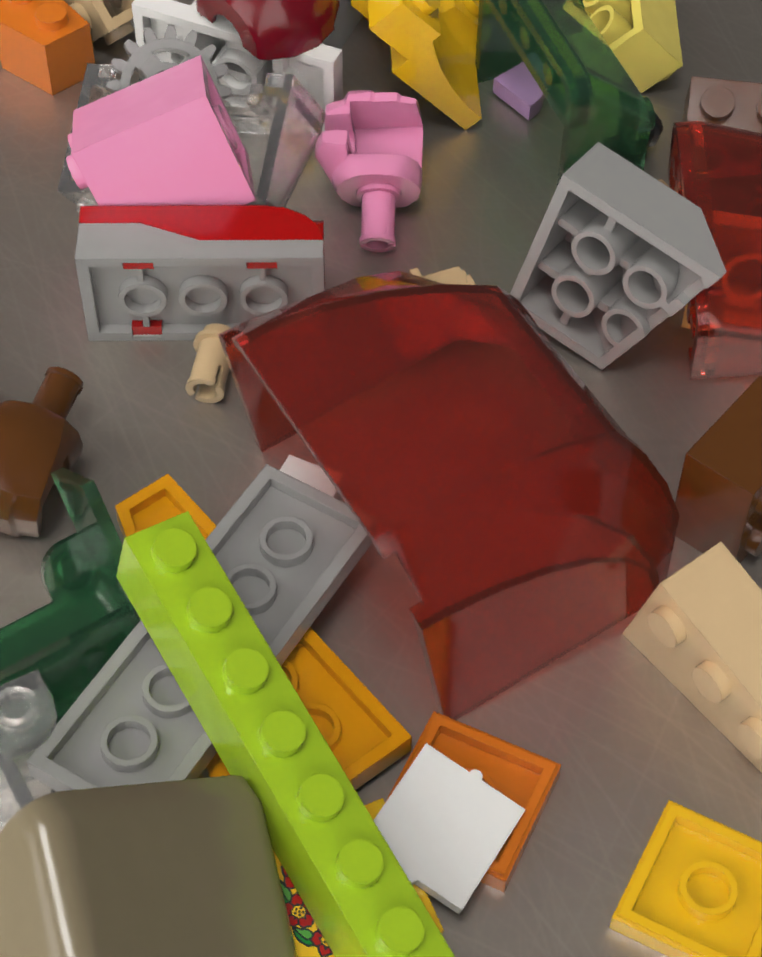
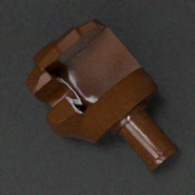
(32, 446)

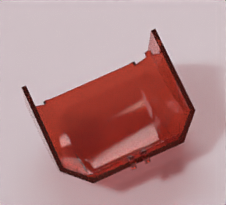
(467, 460)

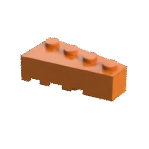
(45, 43)

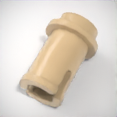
(209, 366)

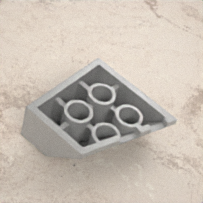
(614, 257)

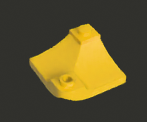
(432, 50)

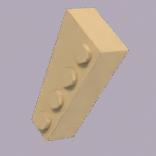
(708, 642)

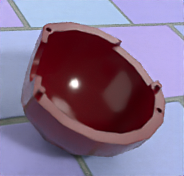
(275, 26)

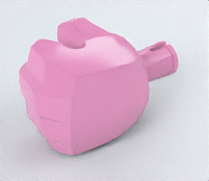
(373, 158)

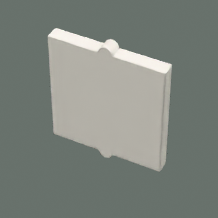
(446, 826)

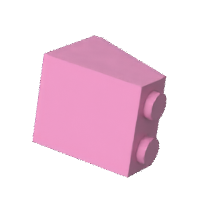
(161, 144)

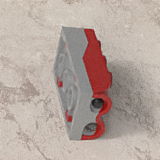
(190, 266)

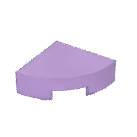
(519, 91)

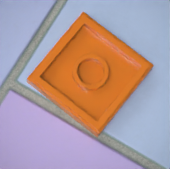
(505, 767)

